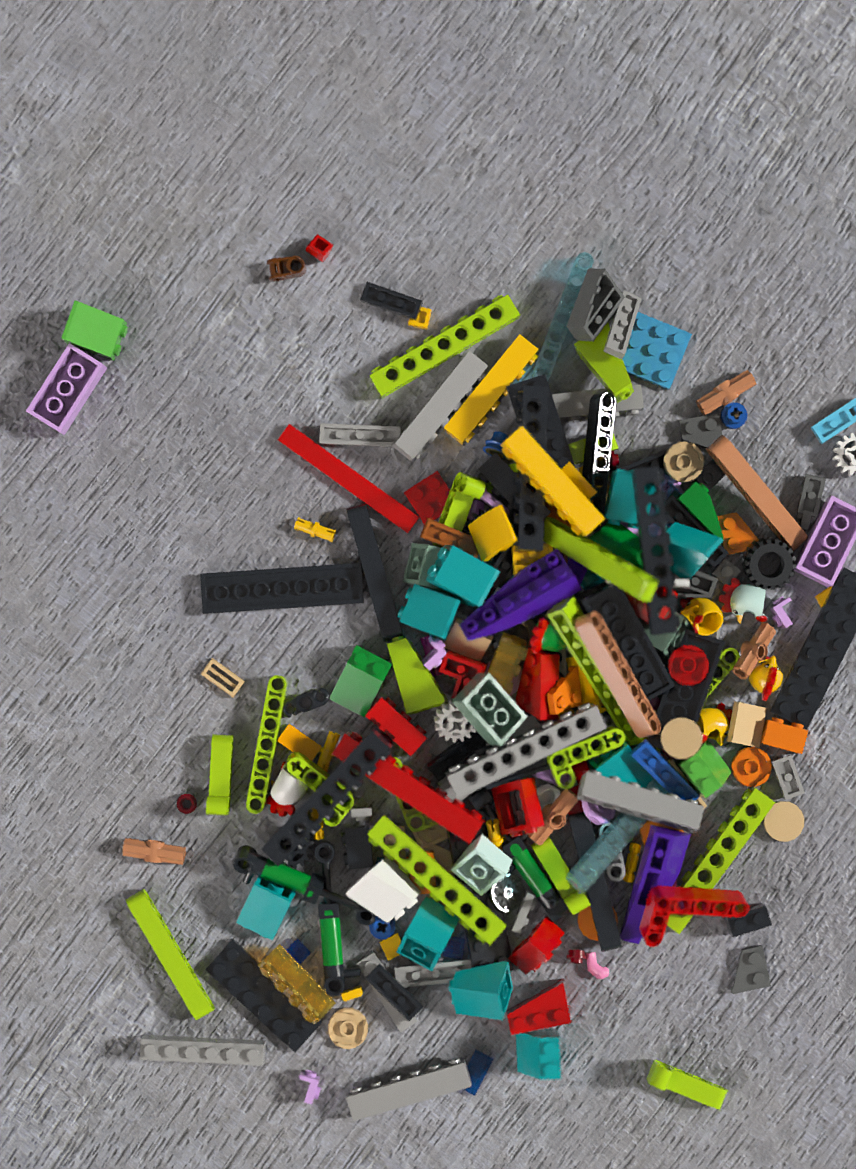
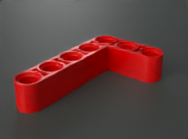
(690, 901)

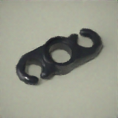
(314, 702)

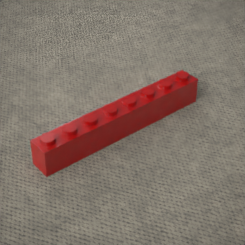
(416, 791)

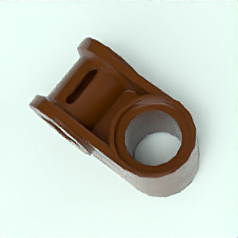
(284, 268)

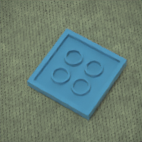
(655, 350)

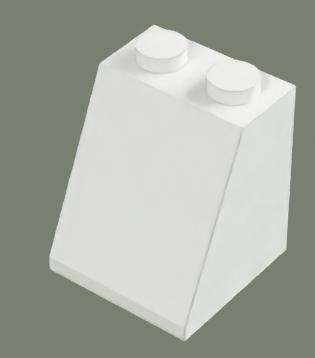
(385, 891)

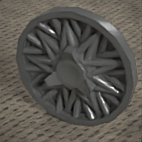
(507, 893)

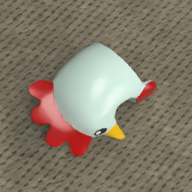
(743, 598)

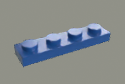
(663, 771)

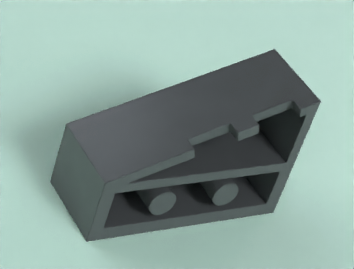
(594, 305)
(700, 585)

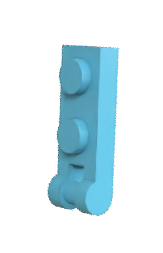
(835, 422)

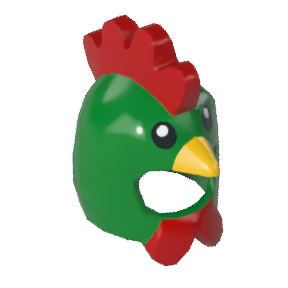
(546, 637)

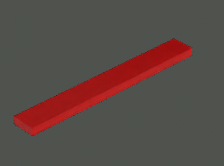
(348, 478)

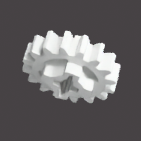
(846, 453)
(454, 725)

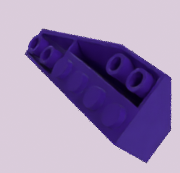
(523, 597)
(658, 867)

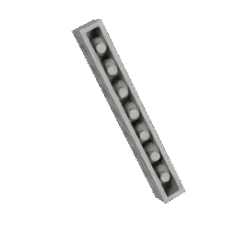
(593, 724)

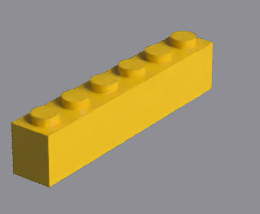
(490, 390)
(552, 481)

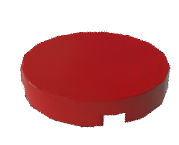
(688, 665)

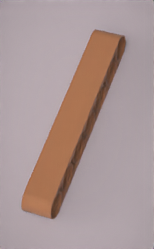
(756, 492)
(617, 674)

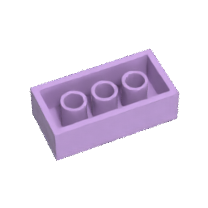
(66, 389)
(828, 542)

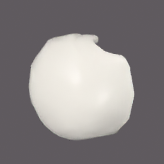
(547, 794)

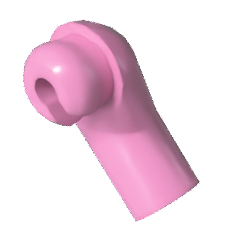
(594, 968)

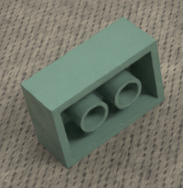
(489, 709)

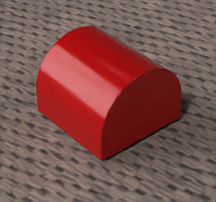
(319, 248)
(580, 769)

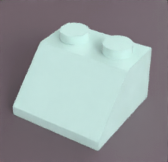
(482, 865)

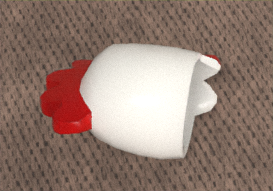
(285, 793)

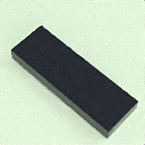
(391, 301)
(455, 754)
(394, 992)

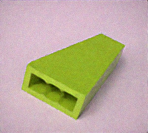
(606, 367)
(415, 681)

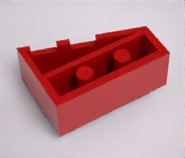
(536, 681)
(397, 725)
(540, 1011)

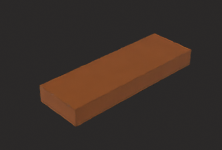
(445, 535)

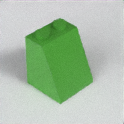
(94, 331)
(705, 770)

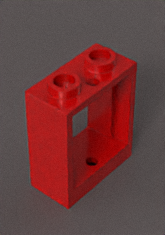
(530, 806)

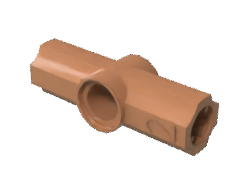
(726, 392)
(754, 651)
(554, 816)
(154, 851)

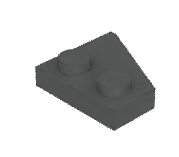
(701, 429)
(751, 970)

